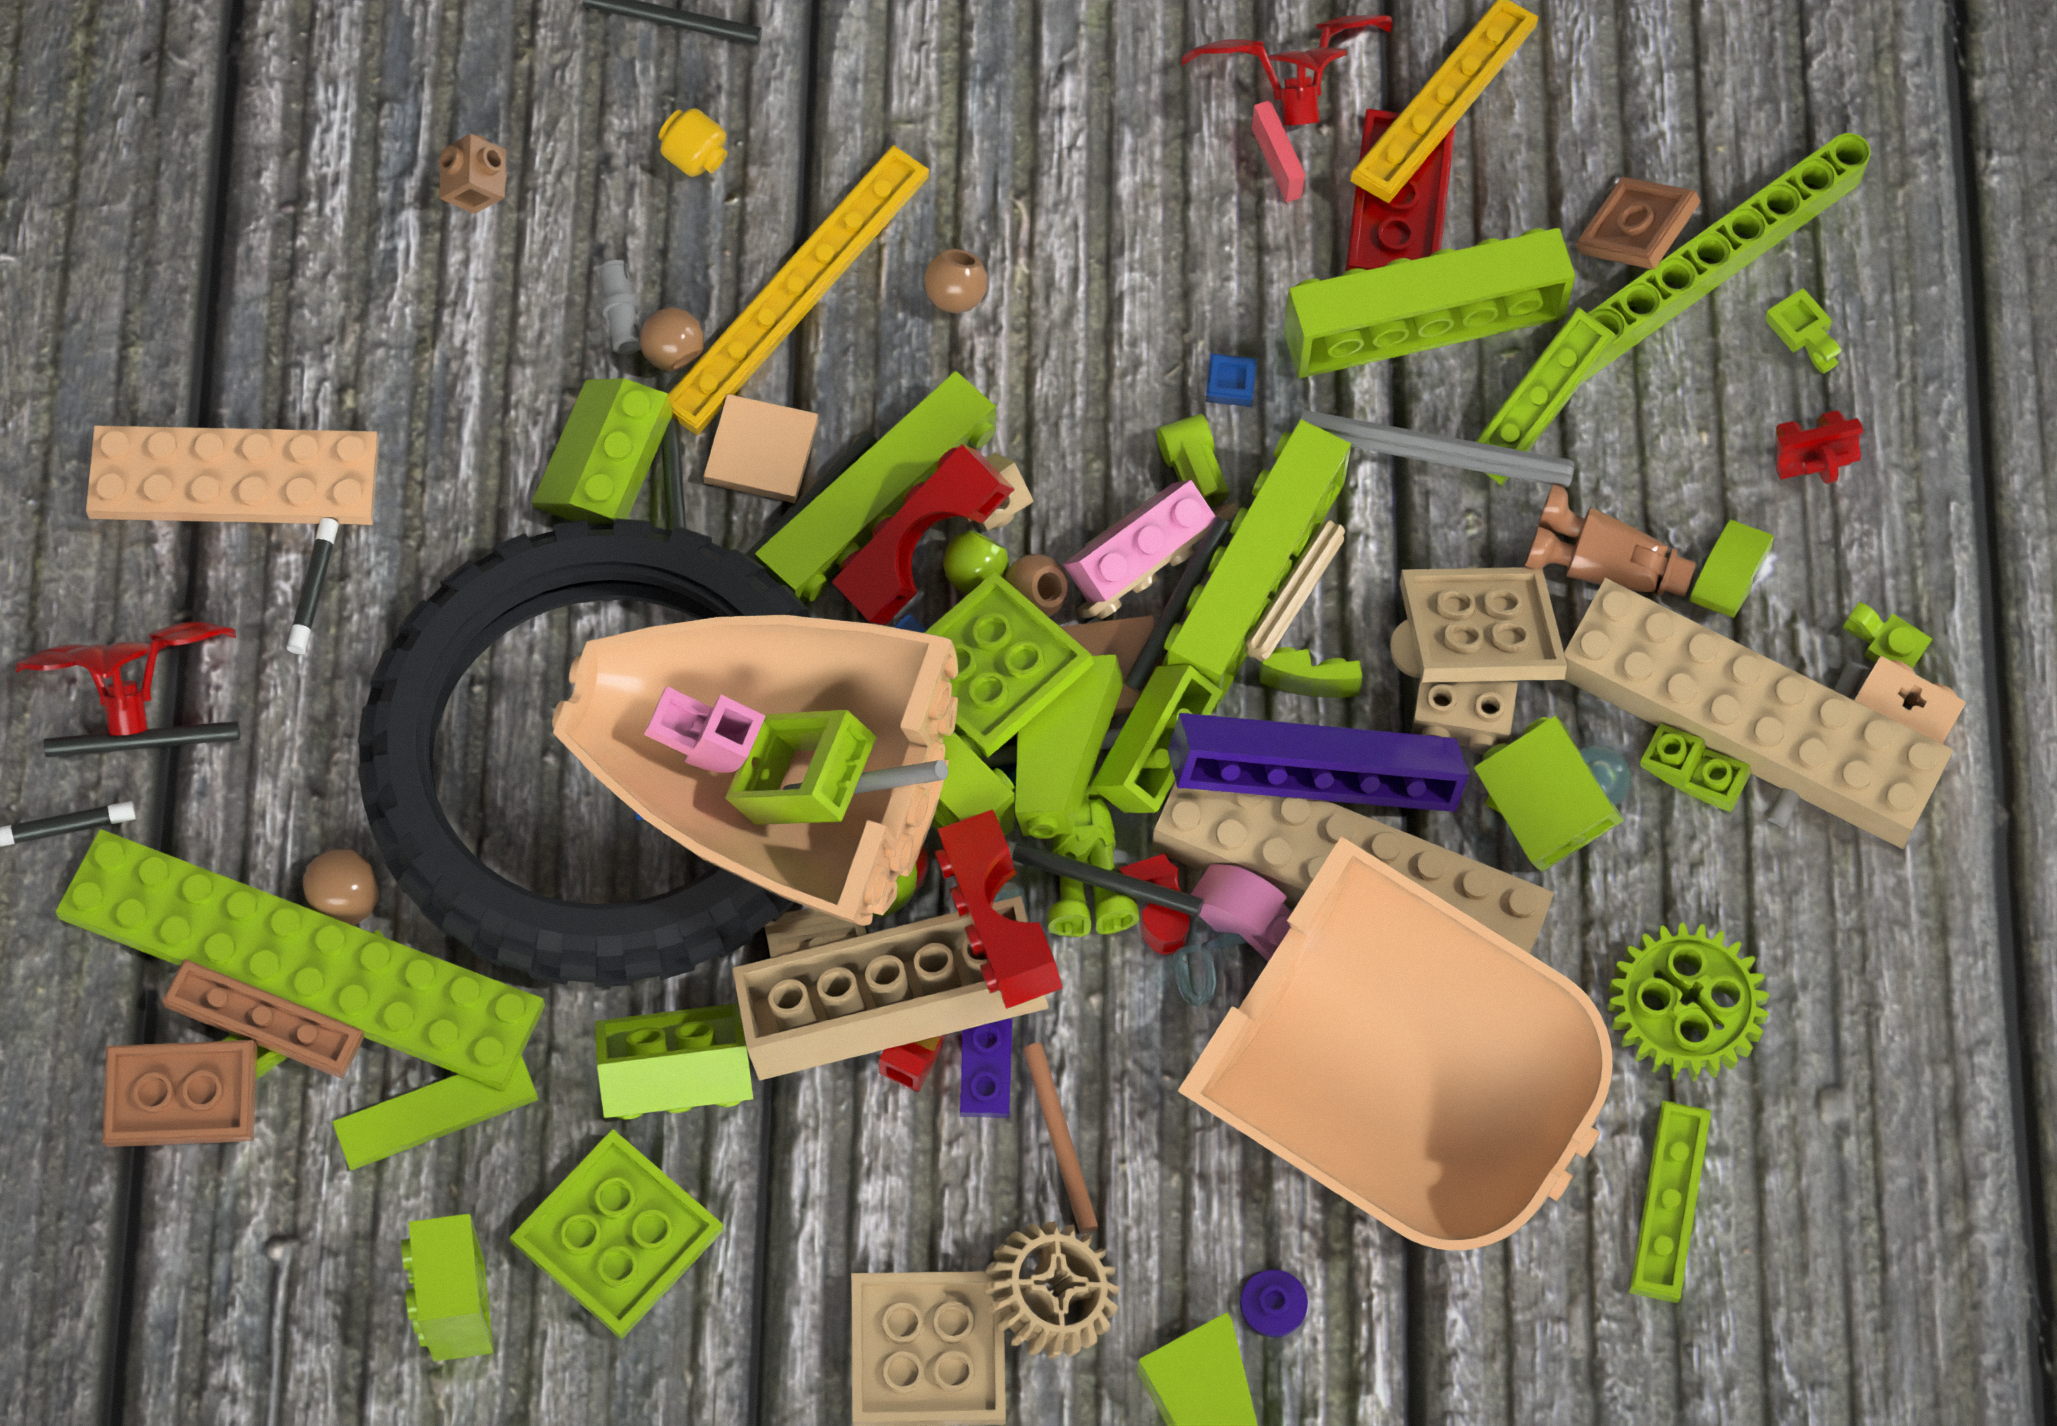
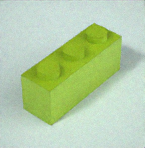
(1138, 765)

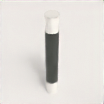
(312, 586)
(67, 823)

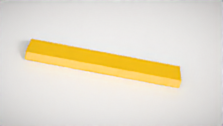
(1444, 99)

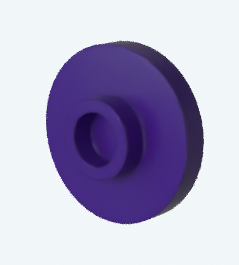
(1274, 1303)

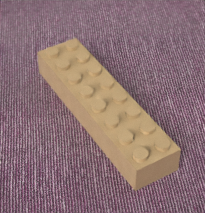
(1755, 712)
(1292, 837)

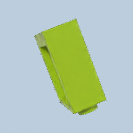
(830, 781)

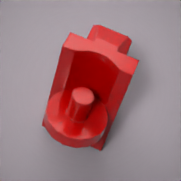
(1820, 449)

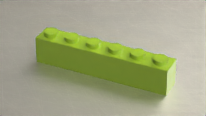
(875, 487)

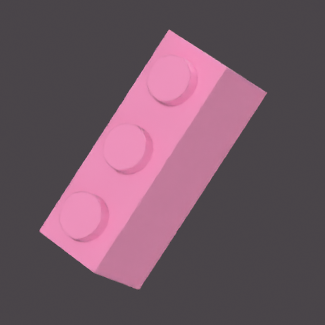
(1139, 541)

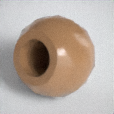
(955, 281)
(671, 339)
(1040, 581)

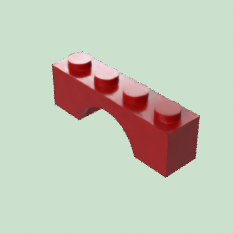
(880, 575)
(1015, 951)

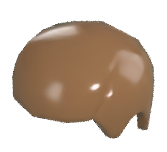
(341, 885)

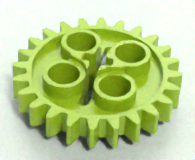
(1659, 1031)

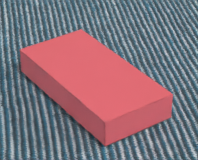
(1278, 151)

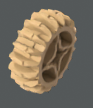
(1056, 1253)

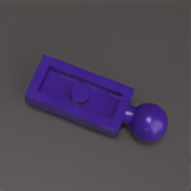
(986, 1070)

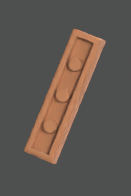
(263, 1018)

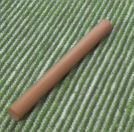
(1060, 1138)

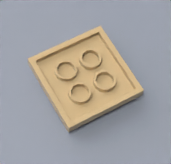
(1482, 624)
(926, 1350)

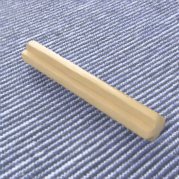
(1294, 590)

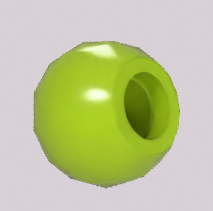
(972, 559)

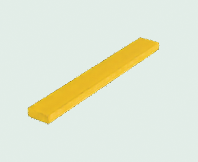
(796, 289)

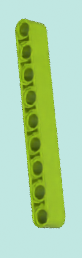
(1728, 249)

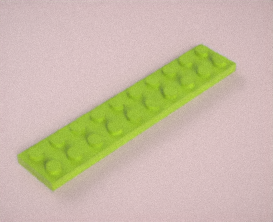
(303, 957)

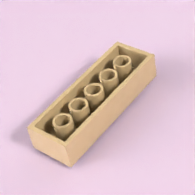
(869, 994)

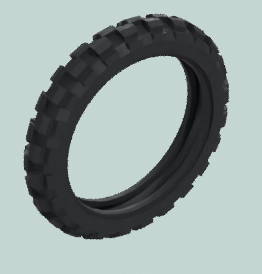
(400, 724)

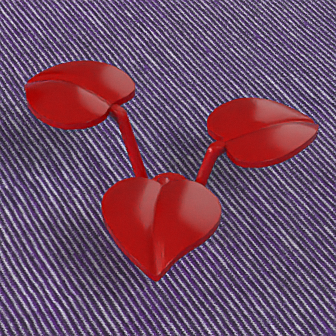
(1300, 93)
(122, 700)

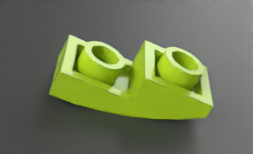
(1731, 568)
(1293, 673)
(1694, 769)

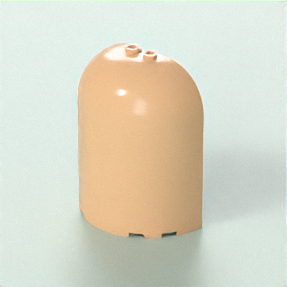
(1411, 1059)

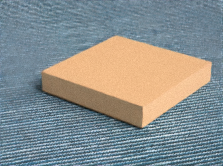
(761, 448)

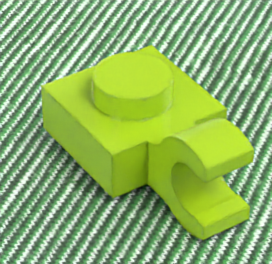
(1804, 323)
(1891, 639)

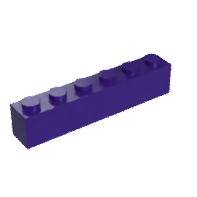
(1317, 762)

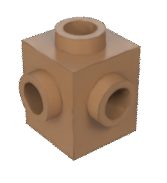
(472, 173)

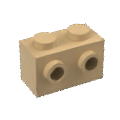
(1471, 712)

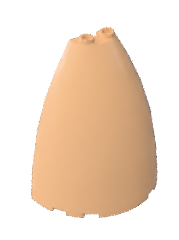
(775, 666)

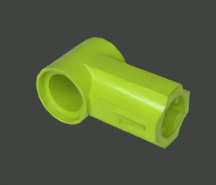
(1191, 450)

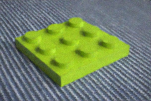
(1007, 661)
(617, 1234)

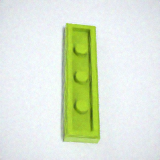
(1548, 385)
(428, 1115)
(1670, 1202)

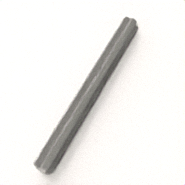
(1445, 450)

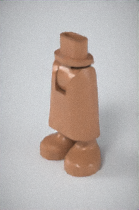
(1605, 550)

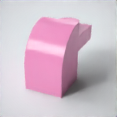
(712, 736)
(1244, 905)

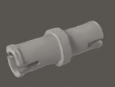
(620, 307)

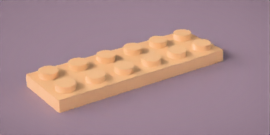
(232, 475)

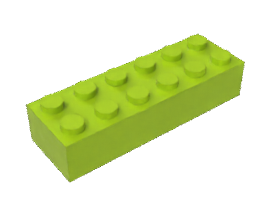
(1428, 302)
(1262, 553)

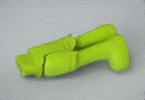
(1091, 842)

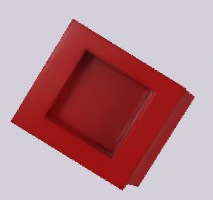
(1160, 927)

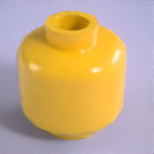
(693, 142)

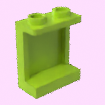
(1547, 792)

